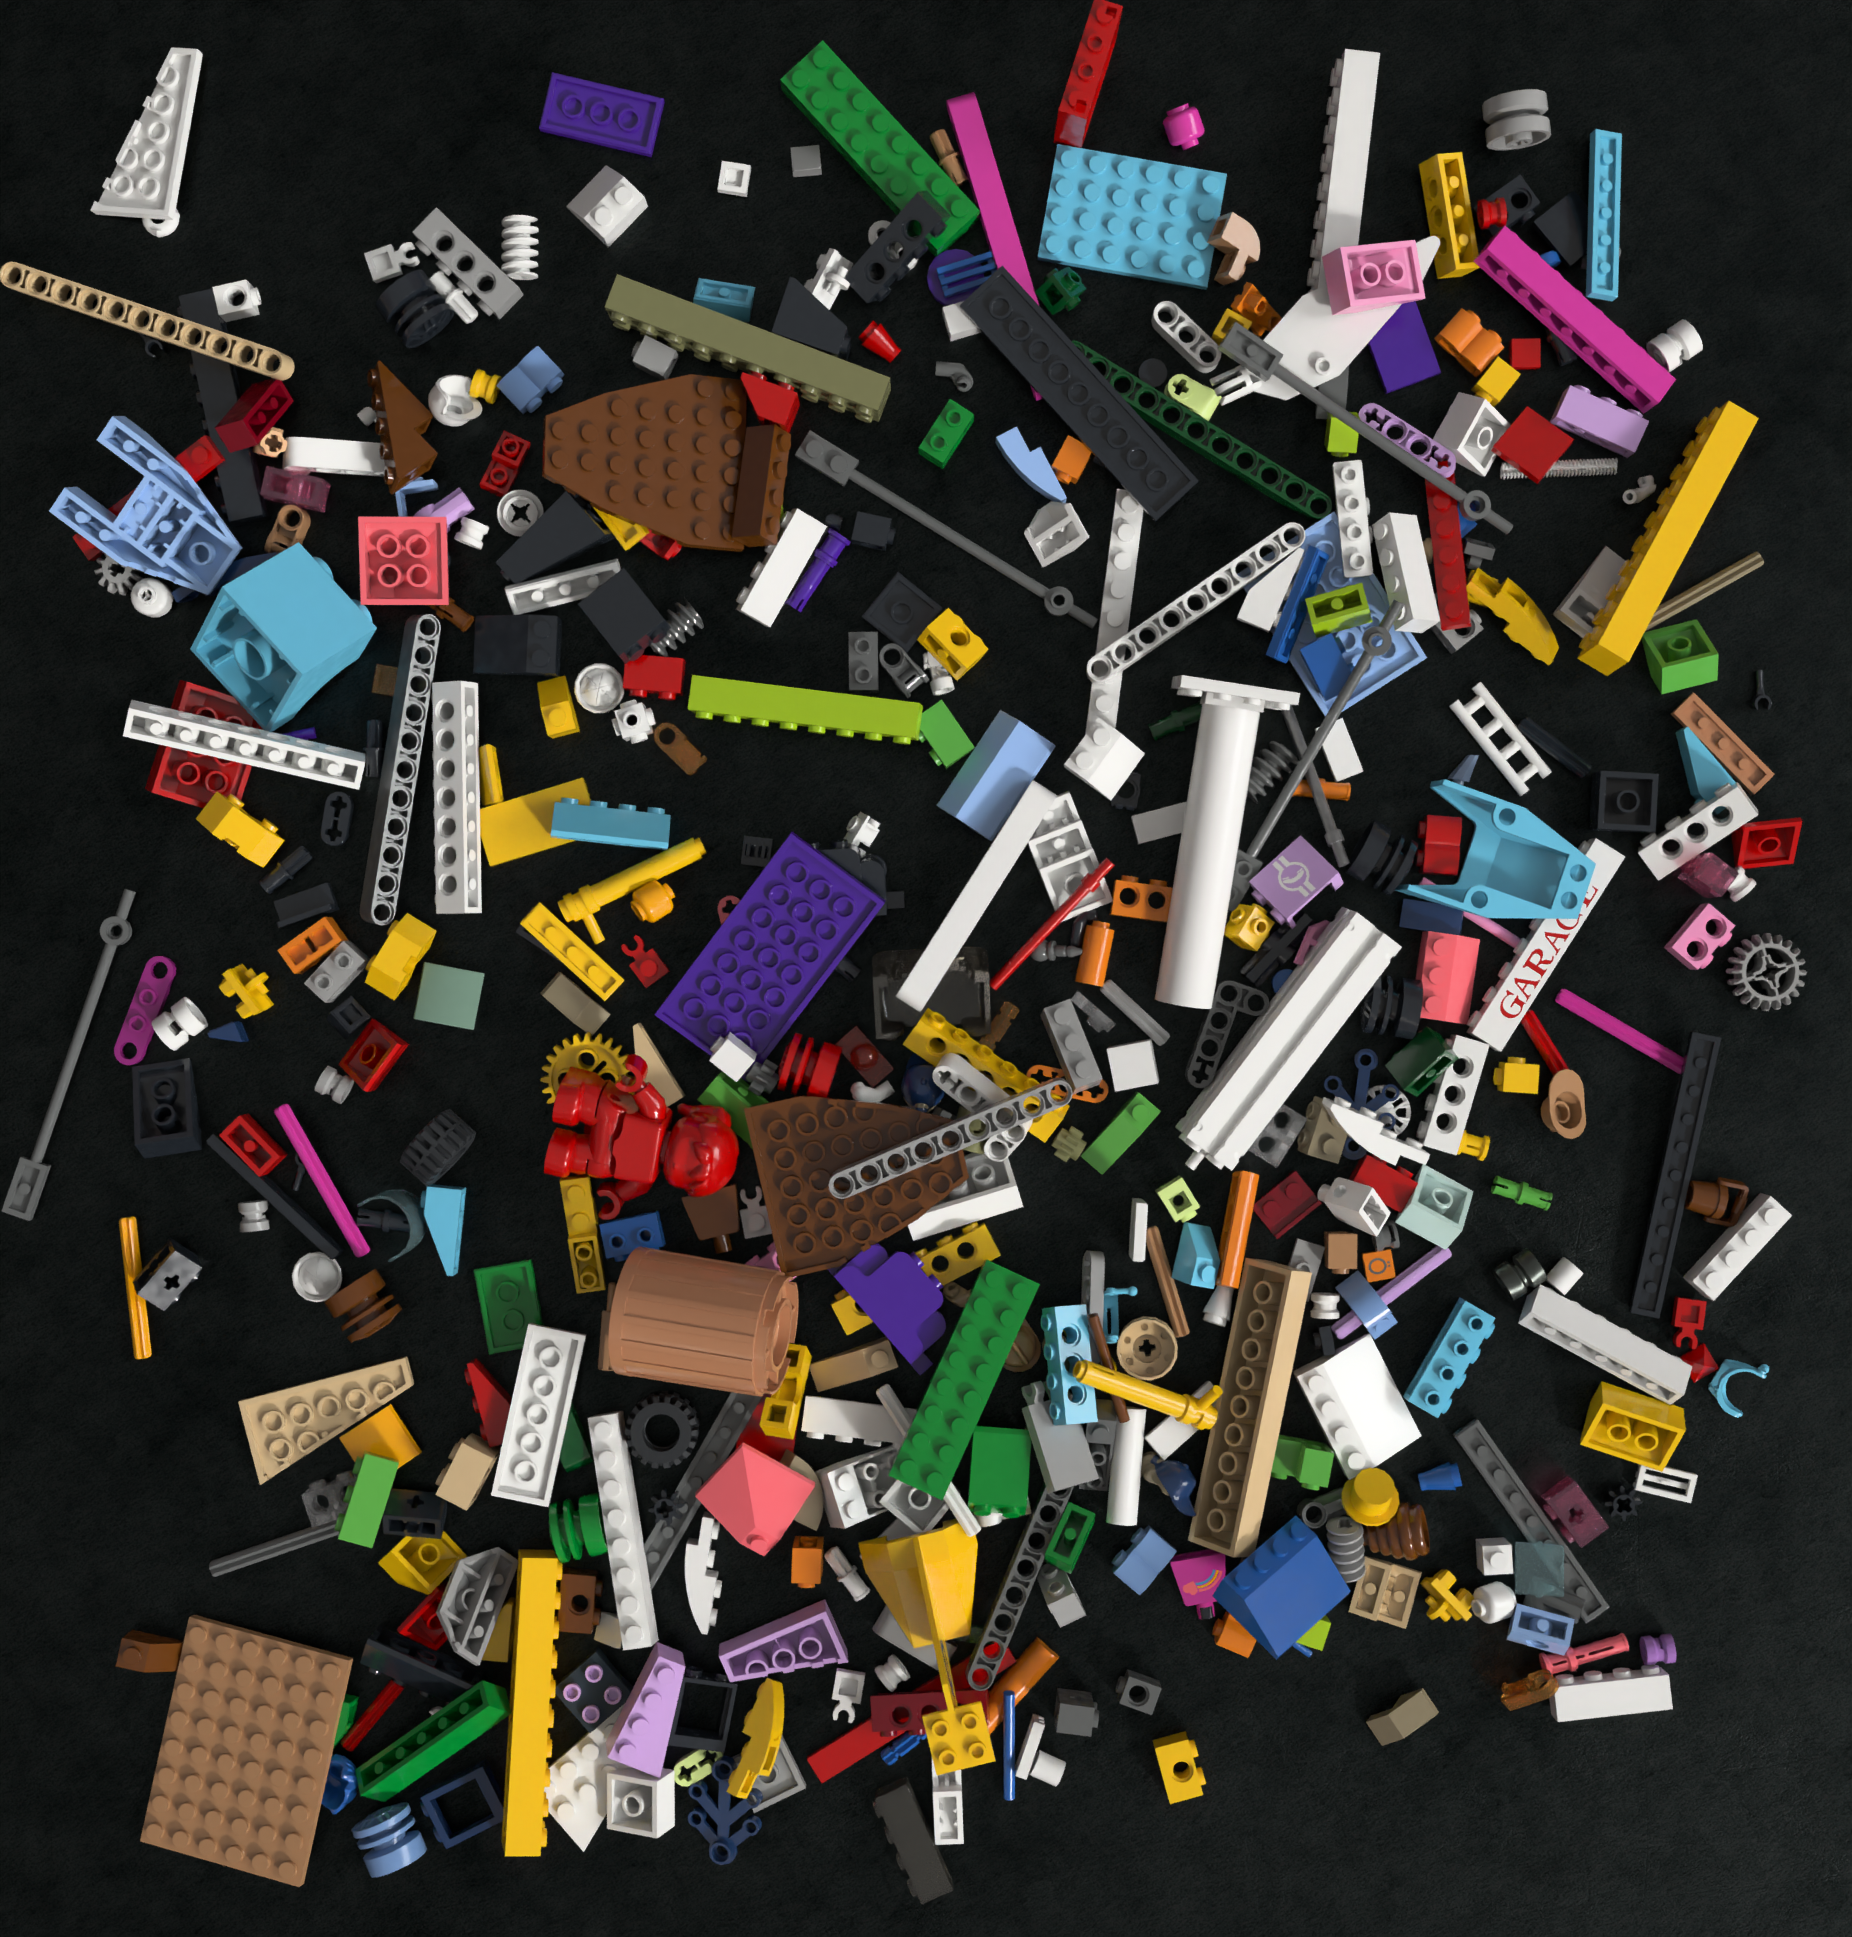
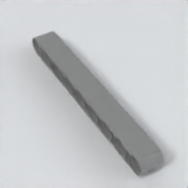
(939, 1148)

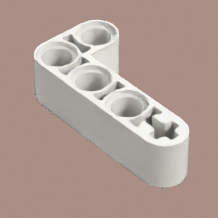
(332, 456)
(947, 1076)

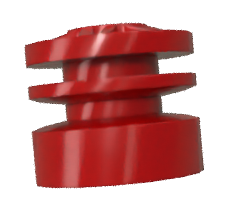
(809, 1067)

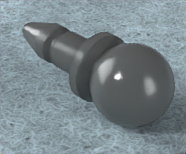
(1051, 950)

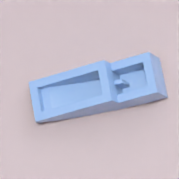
(1030, 465)

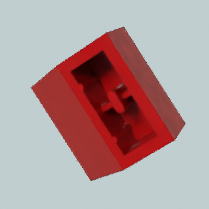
(771, 402)

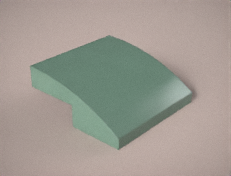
(448, 995)

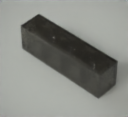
(913, 1840)

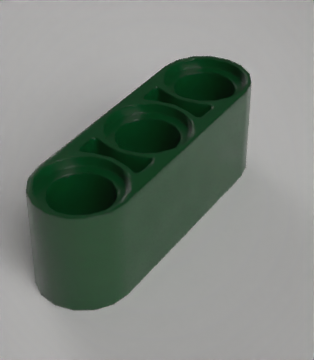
(576, 1449)

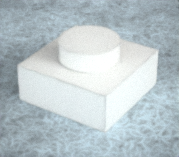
(734, 178)

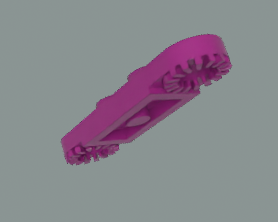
(144, 1008)

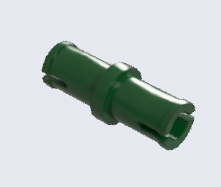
(1176, 721)

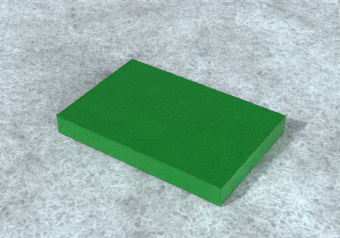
(508, 1303)

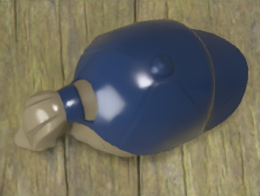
(918, 1085)
(1172, 1478)

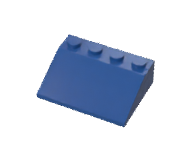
(1283, 1587)

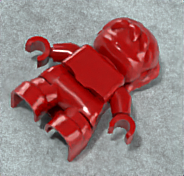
(633, 1138)

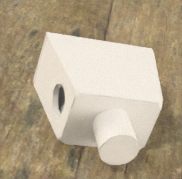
(1355, 1205)

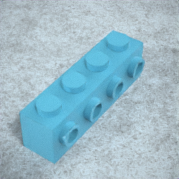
(1449, 1358)

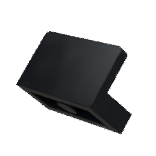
(305, 905)

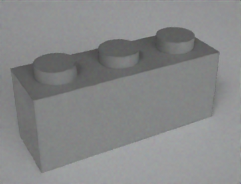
(1071, 1046)

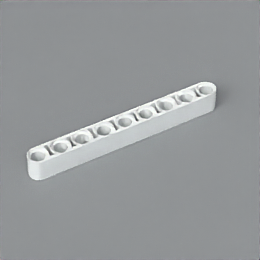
(1205, 593)
(976, 896)

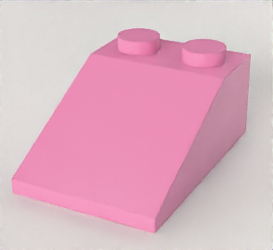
(1373, 276)

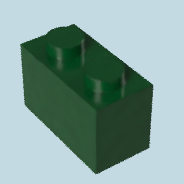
(1421, 1061)

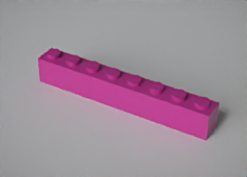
(1574, 319)

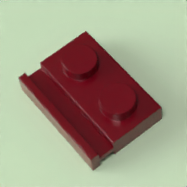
(1285, 1204)

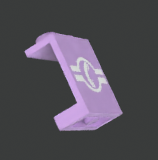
(1293, 880)

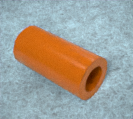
(1095, 954)

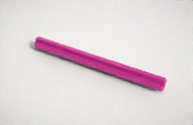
(1620, 1030)
(322, 1180)

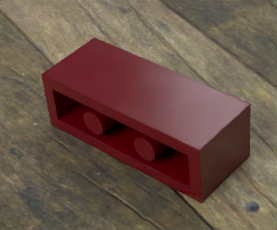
(254, 414)

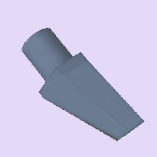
(1464, 770)

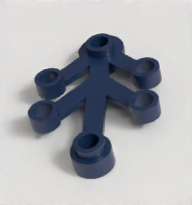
(1361, 1097)
(723, 1814)

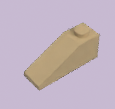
(658, 1072)
(854, 1364)

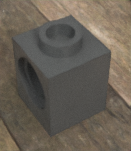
(1147, 1700)

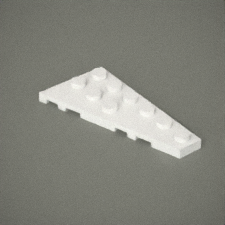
(155, 148)
(580, 1783)

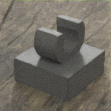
(1477, 551)

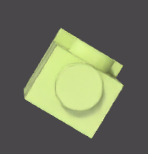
(1178, 1187)

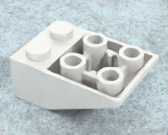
(1590, 592)
(856, 1487)

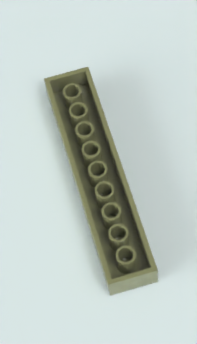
(747, 348)

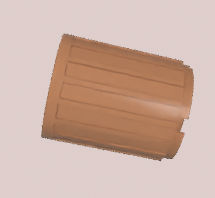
(702, 1322)

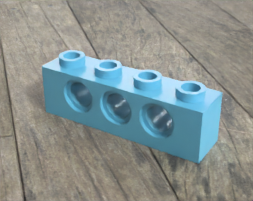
(1077, 1347)

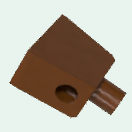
(715, 1216)

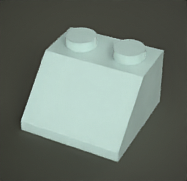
(1436, 1207)

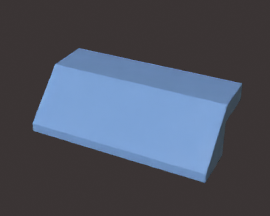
(996, 775)

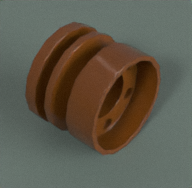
(363, 1306)

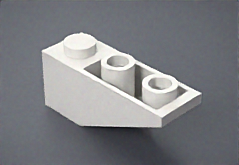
(1264, 599)

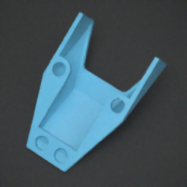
(1512, 863)

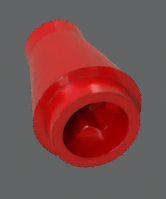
(879, 341)

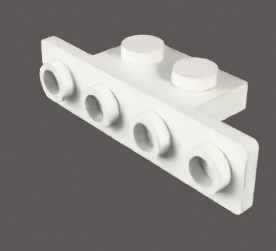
(1352, 519)

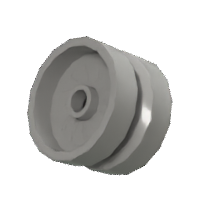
(1516, 119)

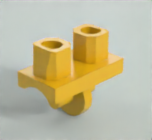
(249, 989)
(1442, 1601)

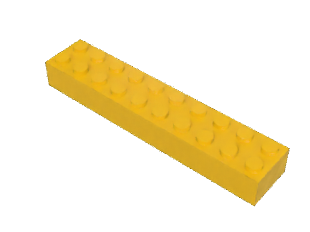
(1667, 538)
(529, 1702)

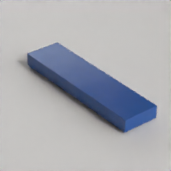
(1295, 607)

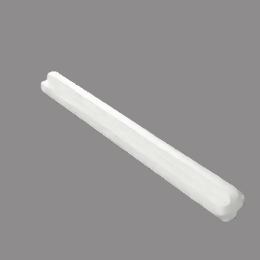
(952, 1496)

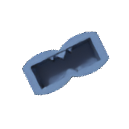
(531, 380)
(1143, 1559)

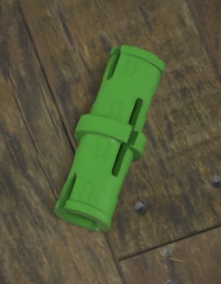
(1521, 1193)

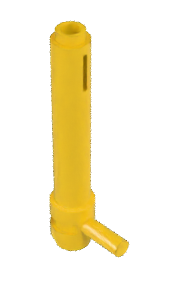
(591, 898)
(1183, 1407)

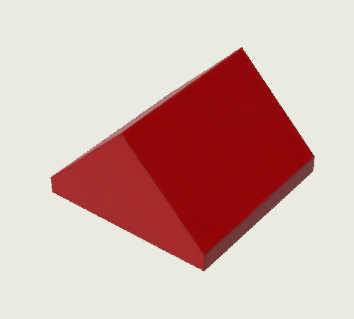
(1766, 843)
(373, 1055)
(423, 1623)

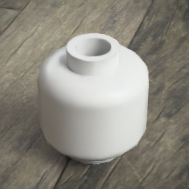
(160, 595)
(1493, 1602)

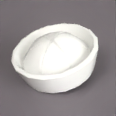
(599, 688)
(316, 1277)

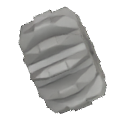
(114, 580)

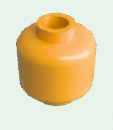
(652, 901)

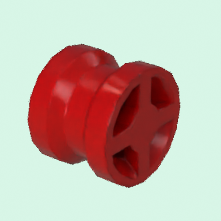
(1492, 213)

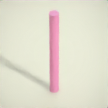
(1486, 923)

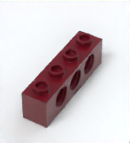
(884, 1706)

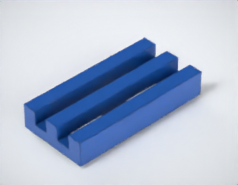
(941, 271)

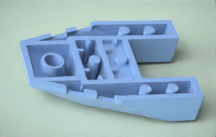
(164, 525)

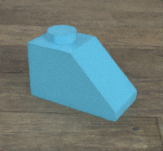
(1196, 1257)

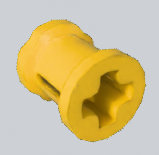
(1474, 1145)

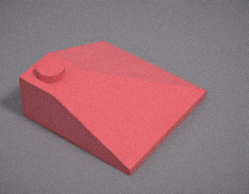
(403, 560)
(754, 1497)

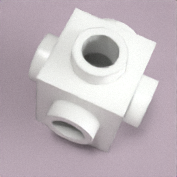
(644, 723)

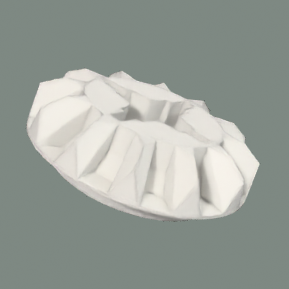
(520, 498)

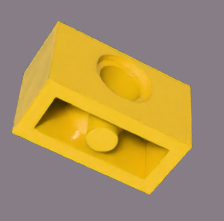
(955, 658)
(1182, 1784)

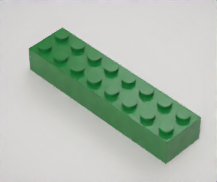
(874, 141)
(963, 1379)

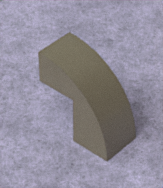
(812, 1509)

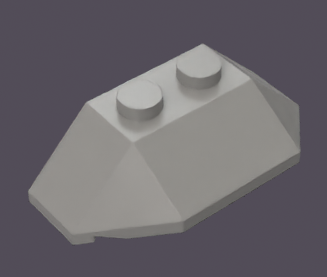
(475, 1600)

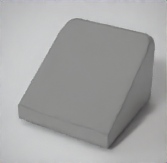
(806, 161)

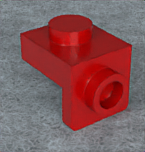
(661, 545)

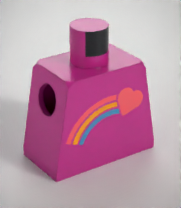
(1198, 1578)

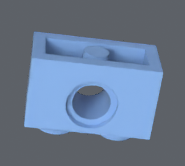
(1540, 1629)

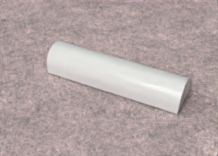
(559, 587)
(1126, 1469)

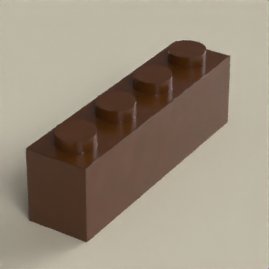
(761, 485)

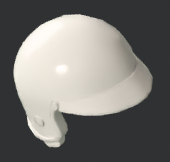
(452, 402)

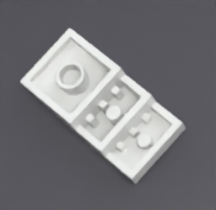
(1066, 856)

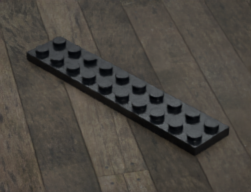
(1078, 393)

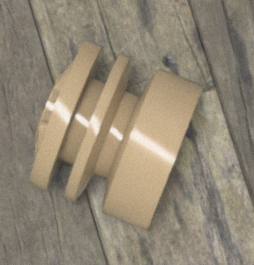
(1144, 1365)

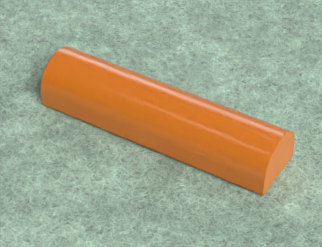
(1236, 1228)
(1020, 1678)

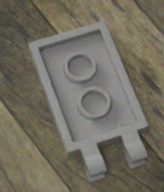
(1059, 1448)

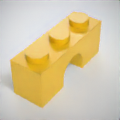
(783, 1408)

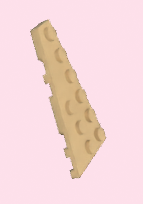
(302, 1417)

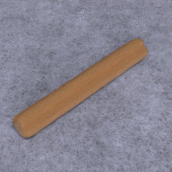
(1166, 1283)

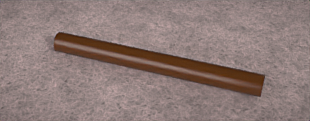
(1106, 1361)

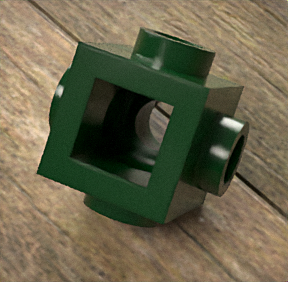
(1061, 290)

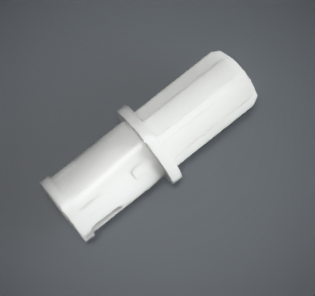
(454, 297)
(846, 1573)

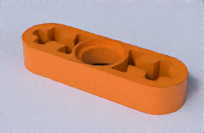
(1086, 1095)

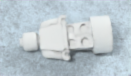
(941, 681)

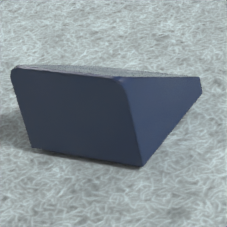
(232, 1031)

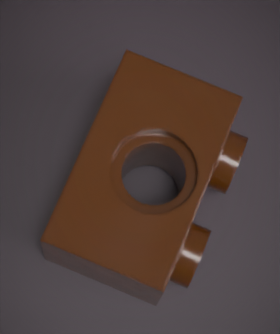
(570, 1615)

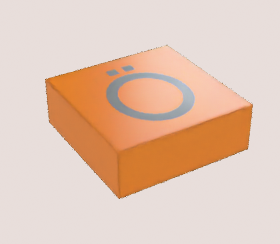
(1378, 1265)

